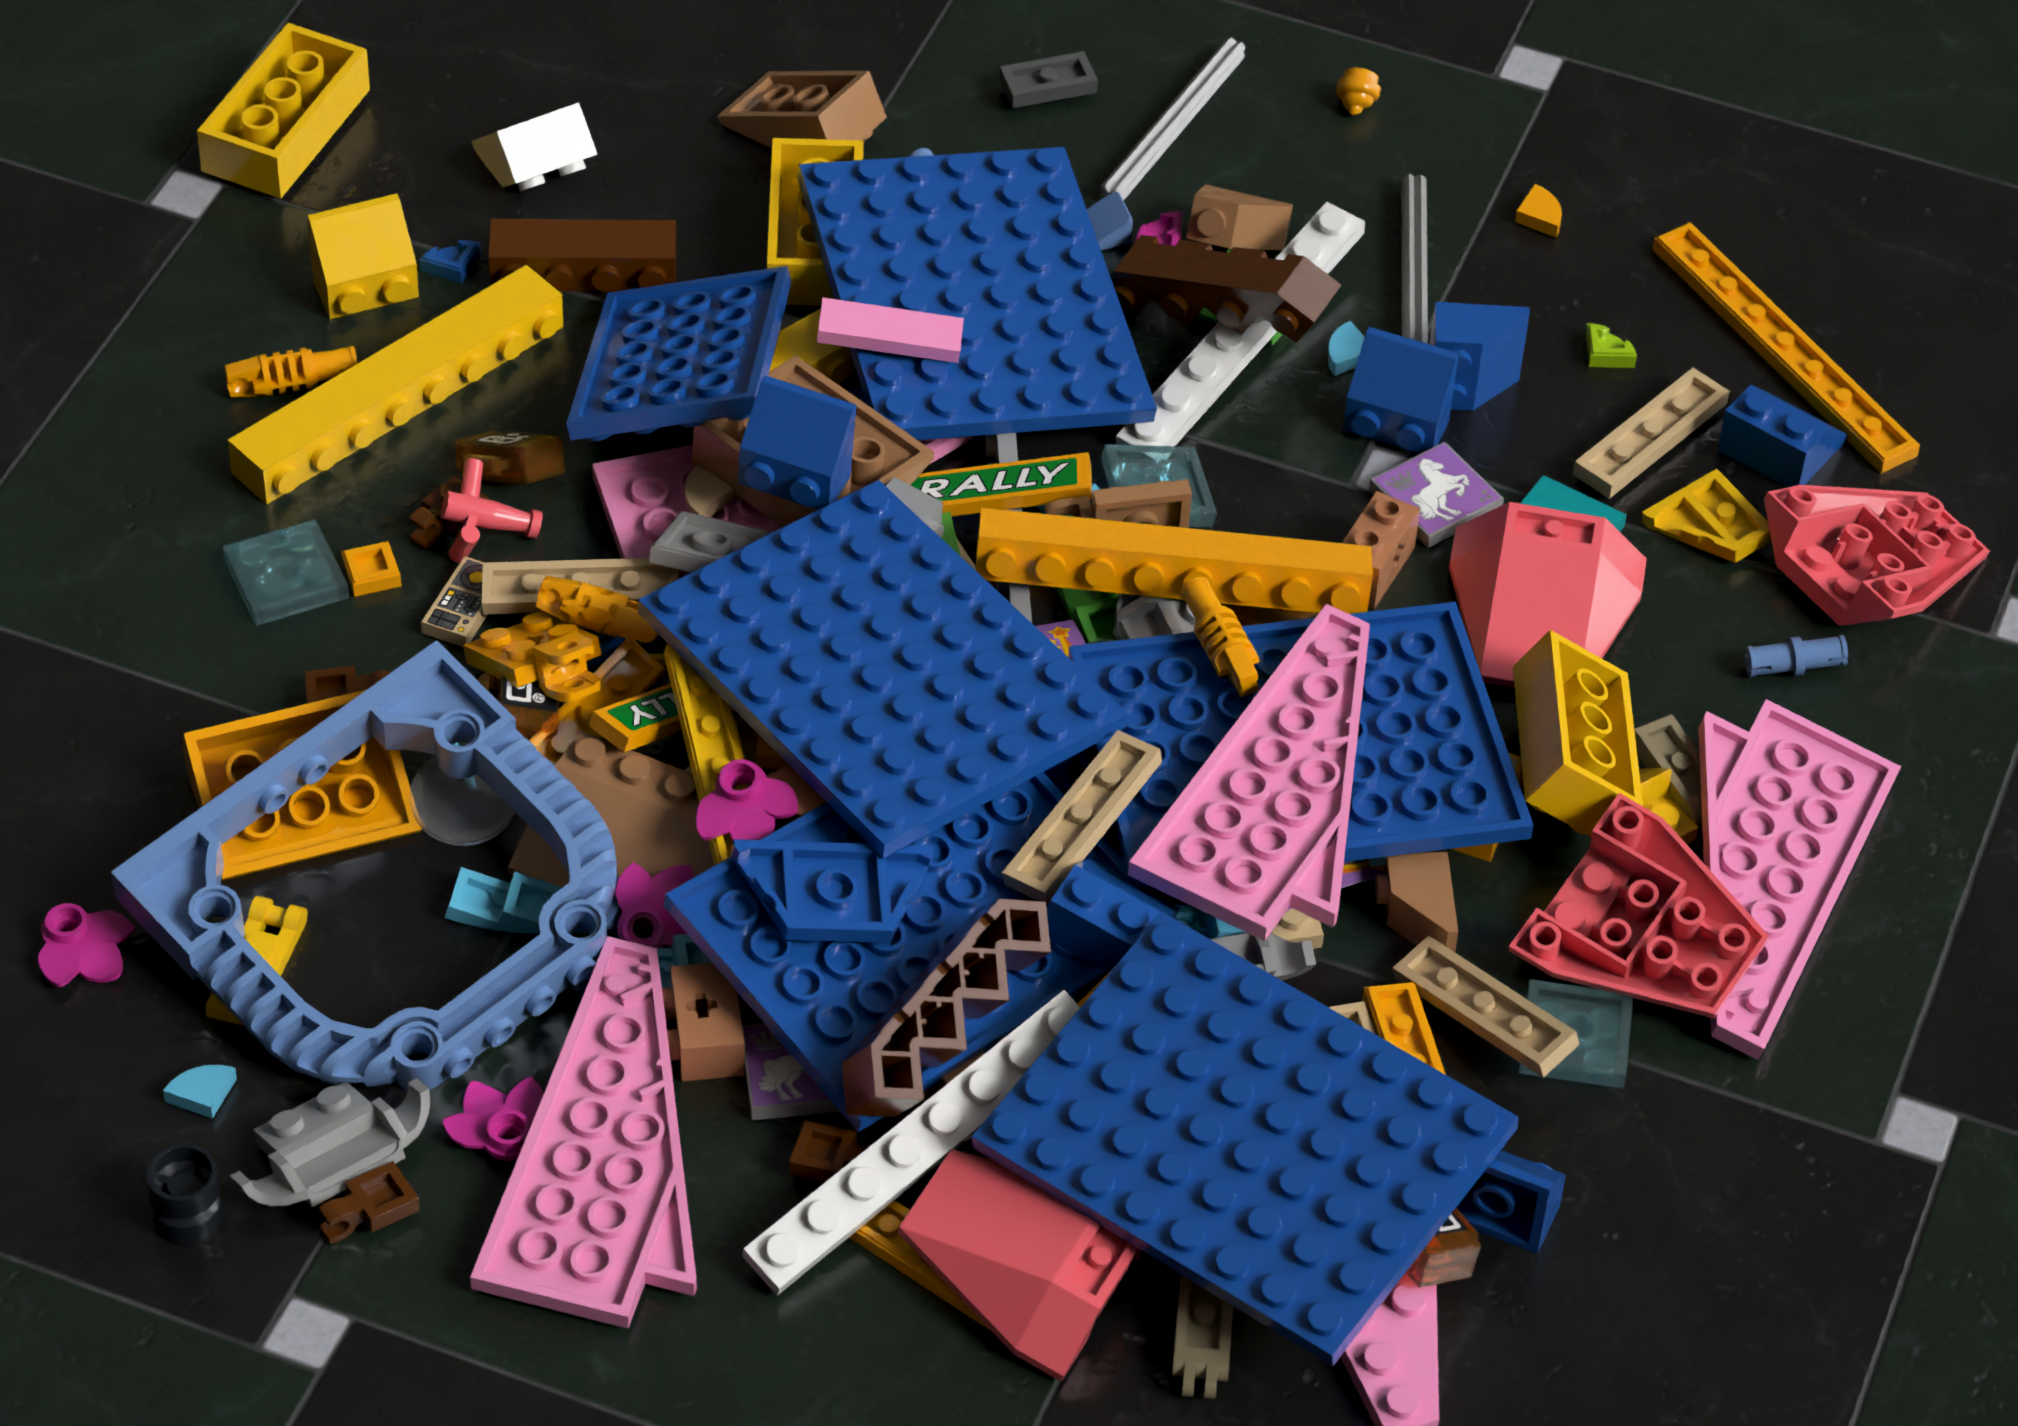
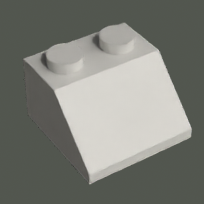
(536, 147)

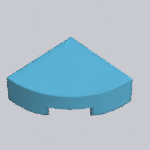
(1344, 348)
(201, 1088)

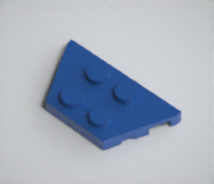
(832, 887)

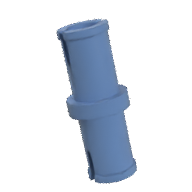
(1796, 656)

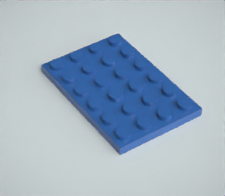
(679, 354)

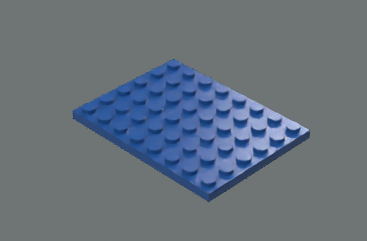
(1008, 253)
(882, 667)
(1427, 740)
(832, 993)
(1246, 1136)

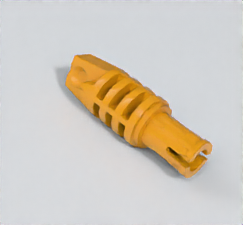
(264, 374)
(1221, 636)

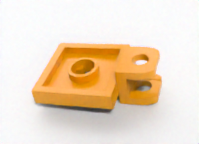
(542, 651)

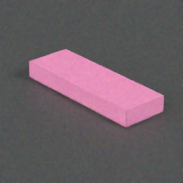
(890, 330)

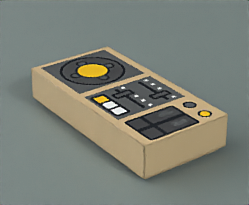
(458, 608)

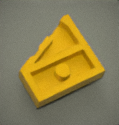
(1711, 518)

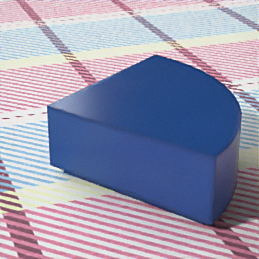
(451, 262)

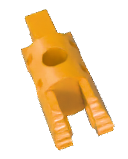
(593, 609)

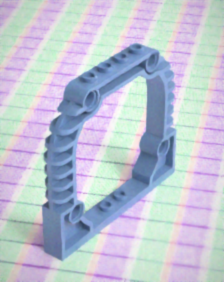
(417, 707)

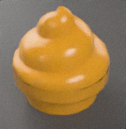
(1357, 89)

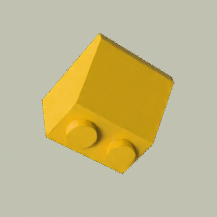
(362, 256)

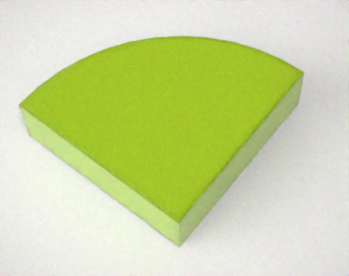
(1607, 349)

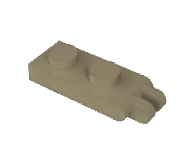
(1668, 746)
(1201, 1338)

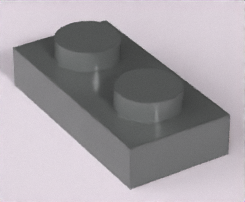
(1048, 79)

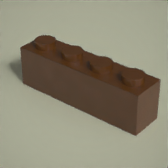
(586, 252)

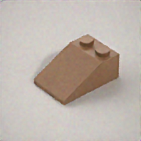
(807, 107)

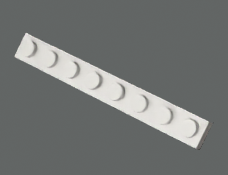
(1226, 352)
(902, 1153)

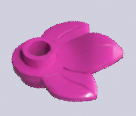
(746, 812)
(644, 898)
(86, 948)
(494, 1116)

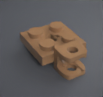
(1153, 503)

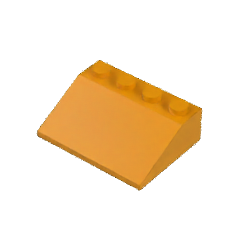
(352, 806)

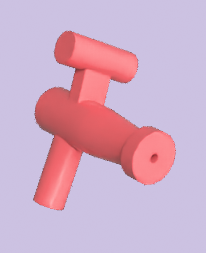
(483, 513)

